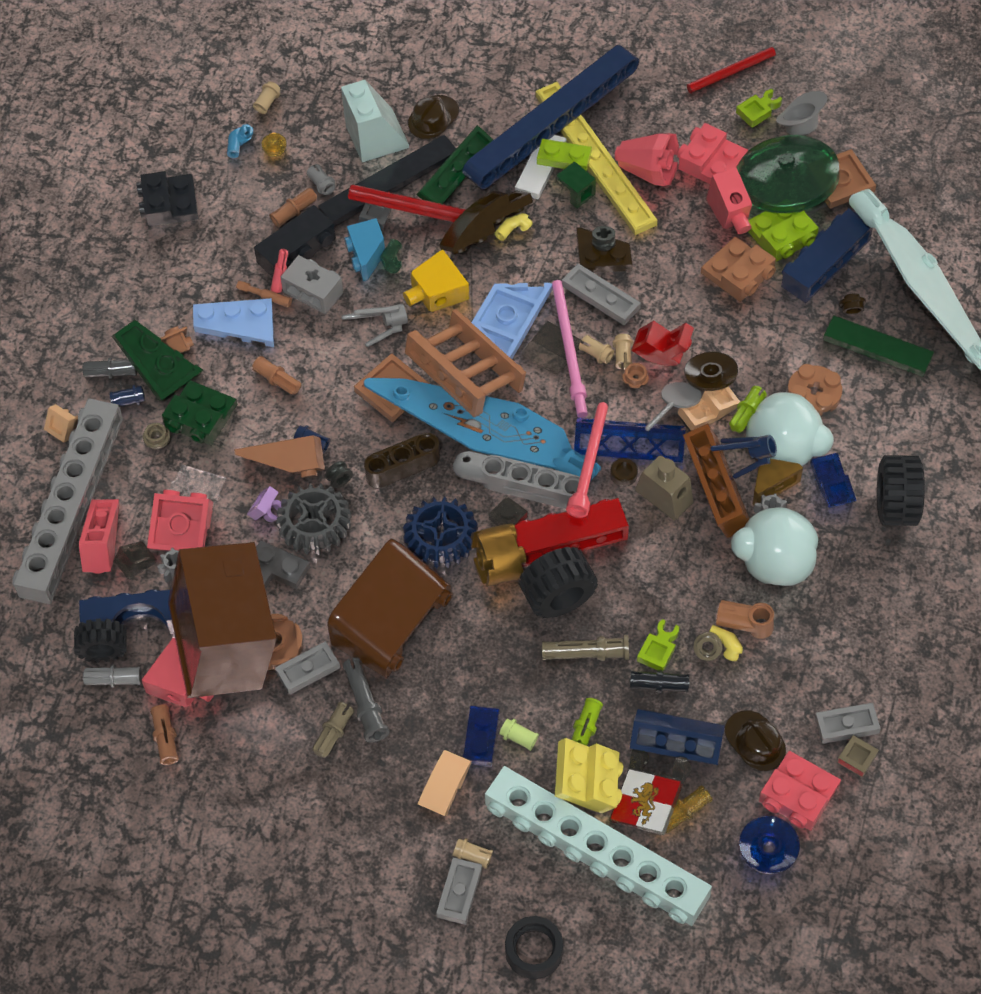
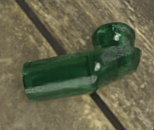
(389, 257)

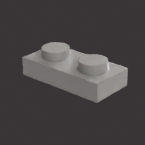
(307, 668)
(848, 721)
(459, 891)

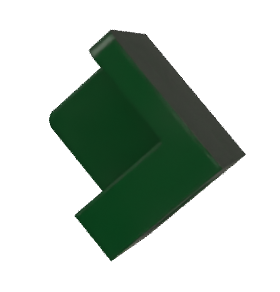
(579, 182)

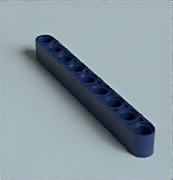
(550, 117)

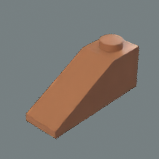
(294, 455)

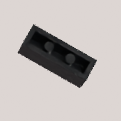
(300, 237)

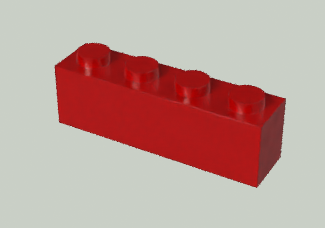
(554, 531)

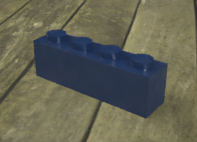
(826, 255)

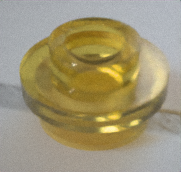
(274, 144)

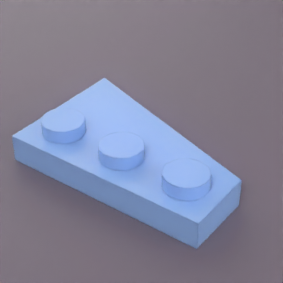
(239, 319)

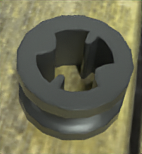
(603, 238)
(338, 474)

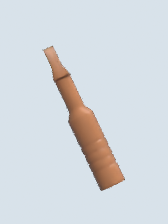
(265, 294)

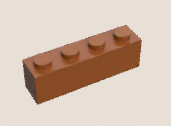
(717, 480)

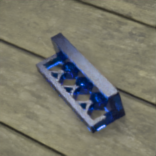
(636, 430)

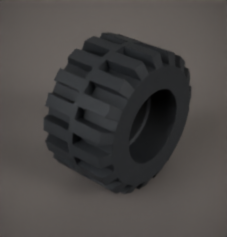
(900, 490)
(558, 582)

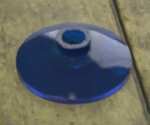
(772, 832)

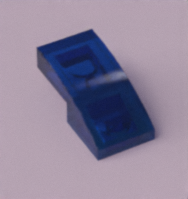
(832, 480)

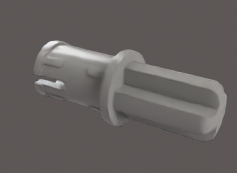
(113, 676)

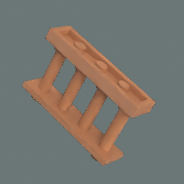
(458, 382)

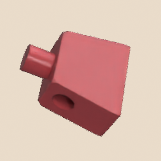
(730, 200)
(166, 678)

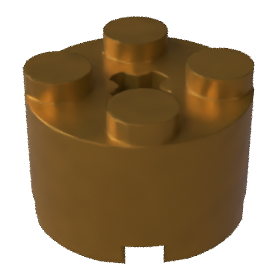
(497, 554)

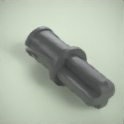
(108, 368)

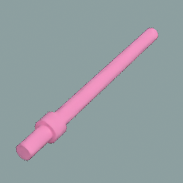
(577, 389)

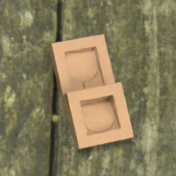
(710, 408)
(444, 782)

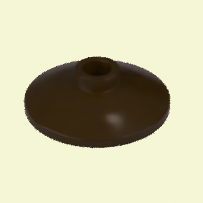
(711, 371)

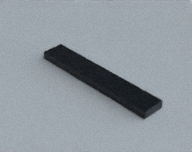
(391, 178)

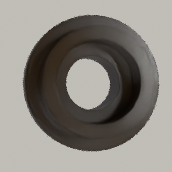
(852, 304)

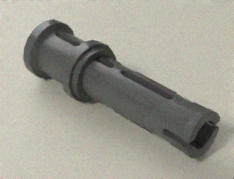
(368, 711)

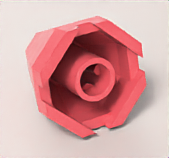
(650, 157)

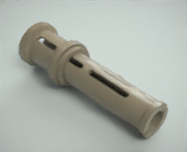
(600, 649)

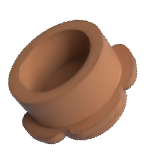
(638, 370)

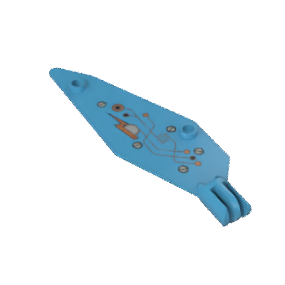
(501, 429)

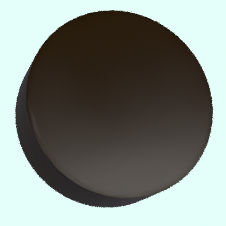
(624, 472)

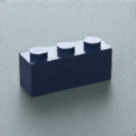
(677, 736)

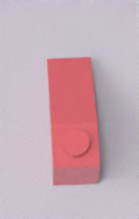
(99, 536)

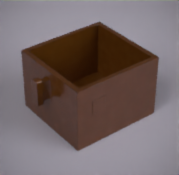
(221, 619)

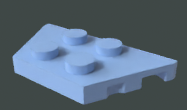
(510, 313)

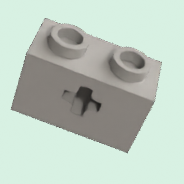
(312, 284)

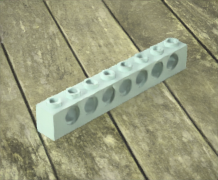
(512, 786)

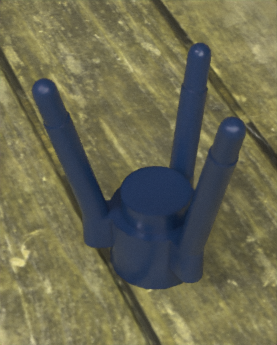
(758, 447)

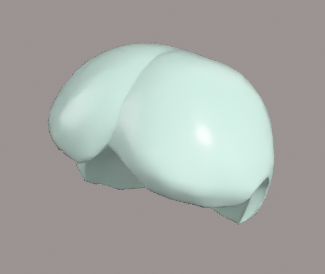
(794, 427)
(777, 546)

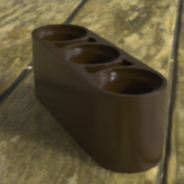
(410, 450)

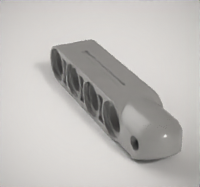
(508, 470)

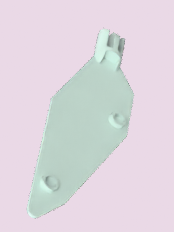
(920, 273)

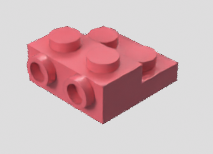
(709, 153)
(179, 521)
(799, 791)

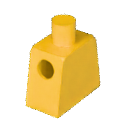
(437, 284)

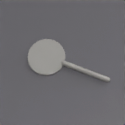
(677, 395)

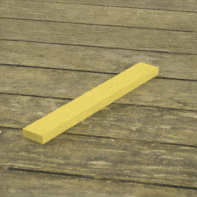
(606, 171)

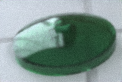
(789, 173)

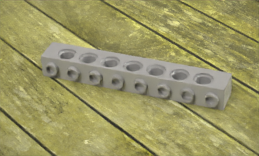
(43, 584)

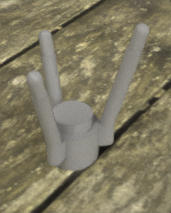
(392, 316)

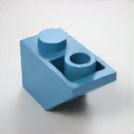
(367, 245)

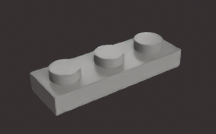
(601, 294)

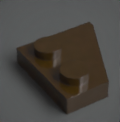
(600, 261)

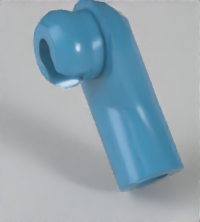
(237, 138)

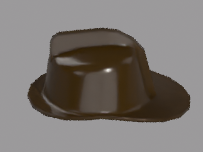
(432, 116)
(755, 740)

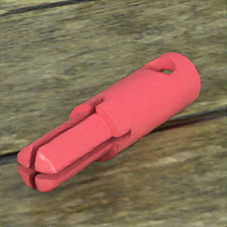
(280, 268)

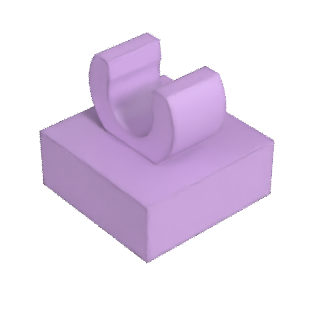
(263, 505)

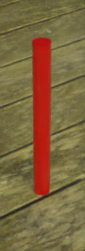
(731, 69)

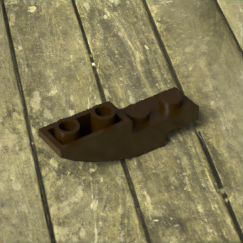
(478, 219)

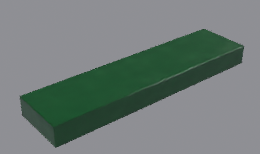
(450, 173)
(878, 346)

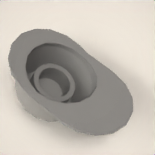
(802, 114)

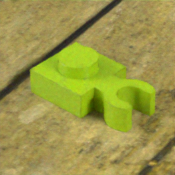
(757, 110)
(658, 649)

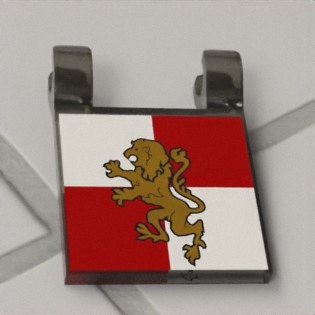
(649, 796)

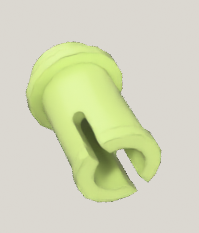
(518, 734)

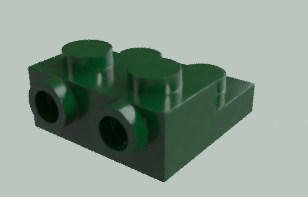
(199, 413)

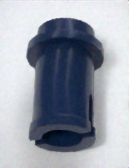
(128, 396)
(305, 431)

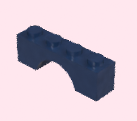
(127, 607)

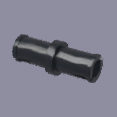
(660, 681)

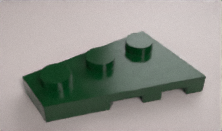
(156, 362)

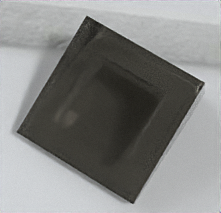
(134, 559)

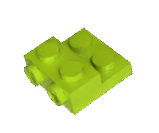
(783, 232)

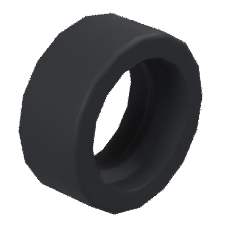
(530, 924)

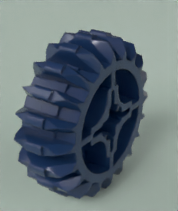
(427, 522)

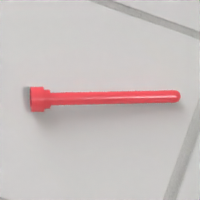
(579, 503)

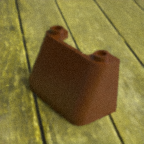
(386, 607)

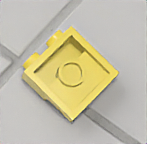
(588, 775)

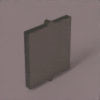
(548, 349)

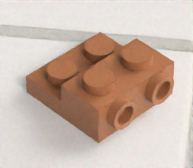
(739, 268)

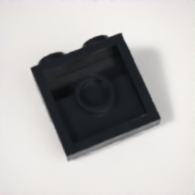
(167, 198)

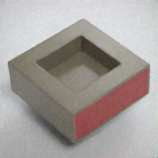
(857, 756)

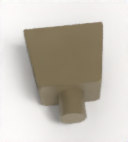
(666, 487)

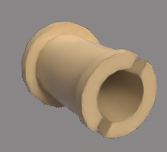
(269, 92)
(622, 345)
(601, 352)
(472, 853)

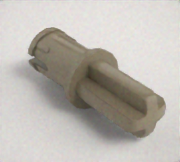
(332, 730)

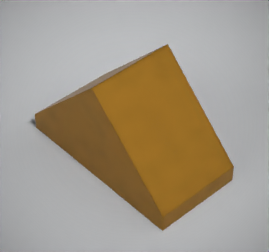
(776, 478)

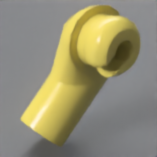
(511, 223)
(730, 641)

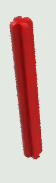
(404, 203)

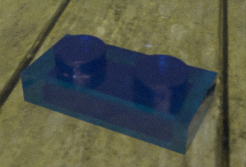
(481, 735)

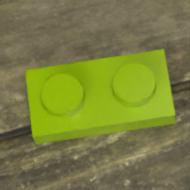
(562, 154)

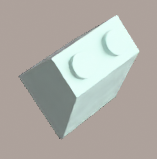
(371, 122)

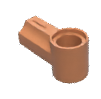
(743, 618)

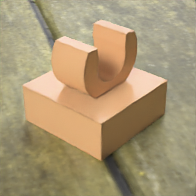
(60, 423)

